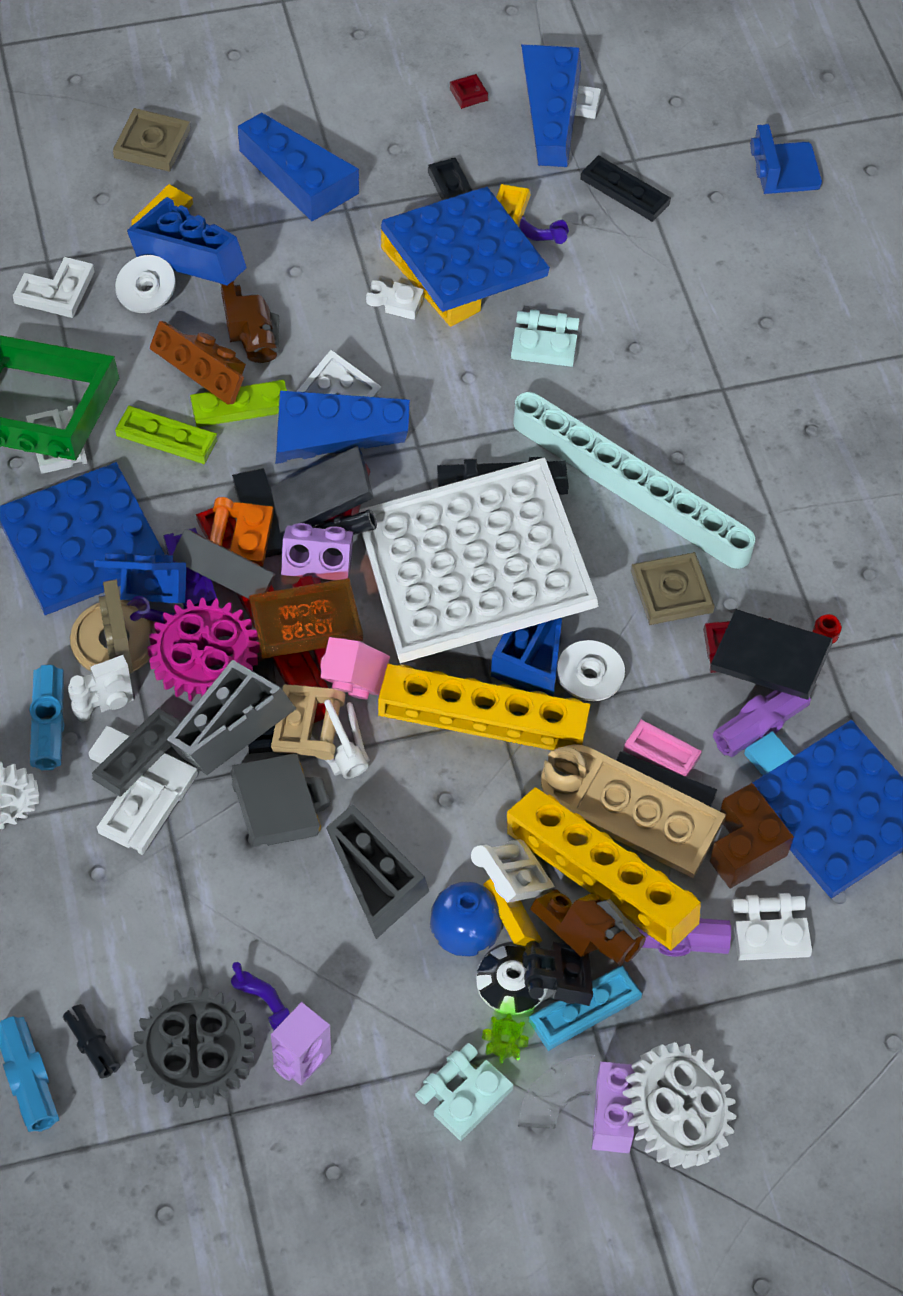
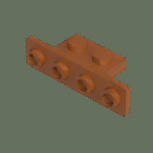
(201, 360)

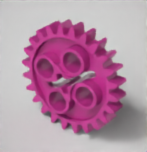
(200, 648)

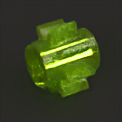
(508, 1048)

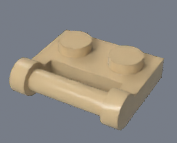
(295, 730)

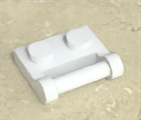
(515, 879)

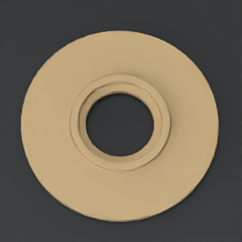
(87, 630)

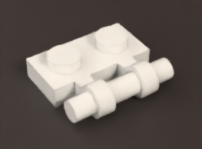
(105, 687)
(771, 938)

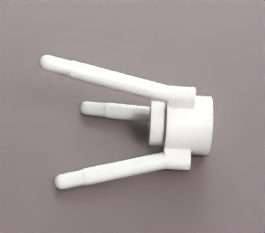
(349, 759)

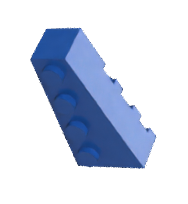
(552, 91)
(298, 167)
(188, 243)
(336, 423)

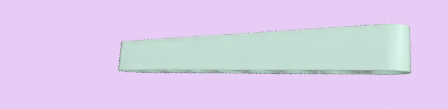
(648, 491)

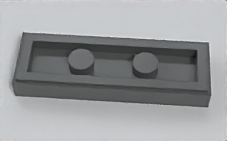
(222, 565)
(136, 753)

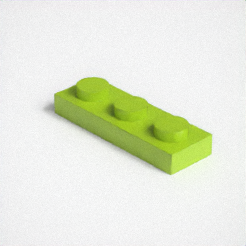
(250, 403)

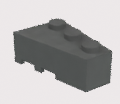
(229, 717)
(376, 869)

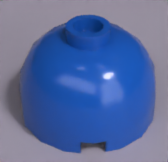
(465, 919)

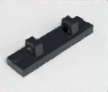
(454, 473)

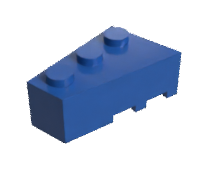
(529, 657)

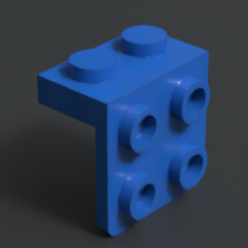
(784, 166)
(148, 576)

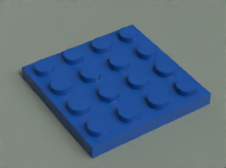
(464, 248)
(69, 527)
(839, 806)

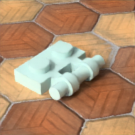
(541, 345)
(472, 1099)

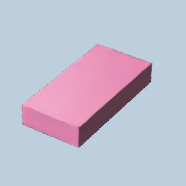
(662, 749)

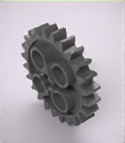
(159, 1049)

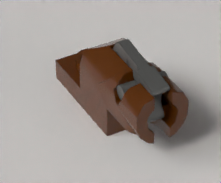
(251, 323)
(590, 925)

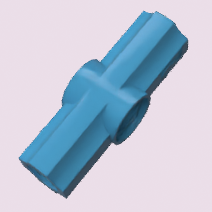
(47, 734)
(26, 1075)

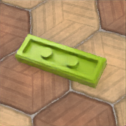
(166, 434)

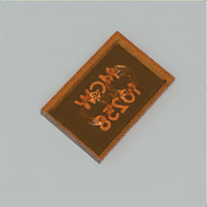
(305, 617)

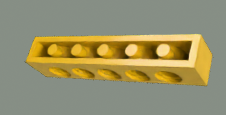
(466, 717)
(604, 867)

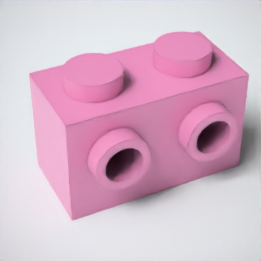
(354, 667)

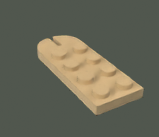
(632, 807)

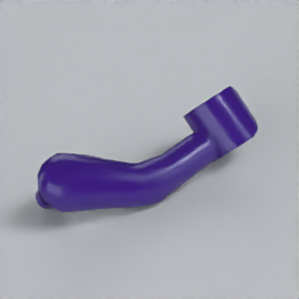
(557, 232)
(144, 611)
(250, 984)

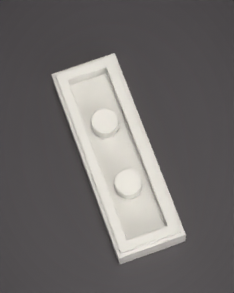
(166, 770)

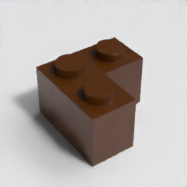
(754, 840)

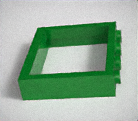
(61, 362)

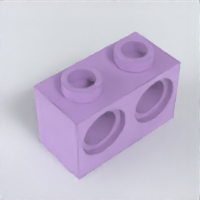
(317, 560)
(300, 1044)
(610, 1119)

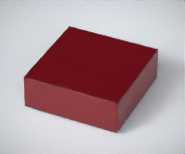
(468, 91)

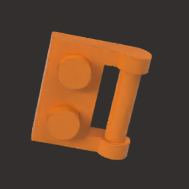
(250, 531)

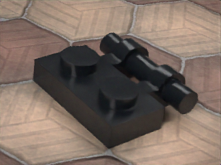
(568, 976)

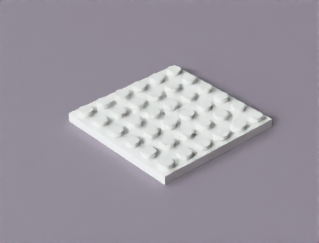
(476, 560)

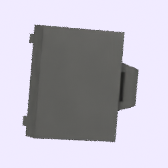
(278, 800)

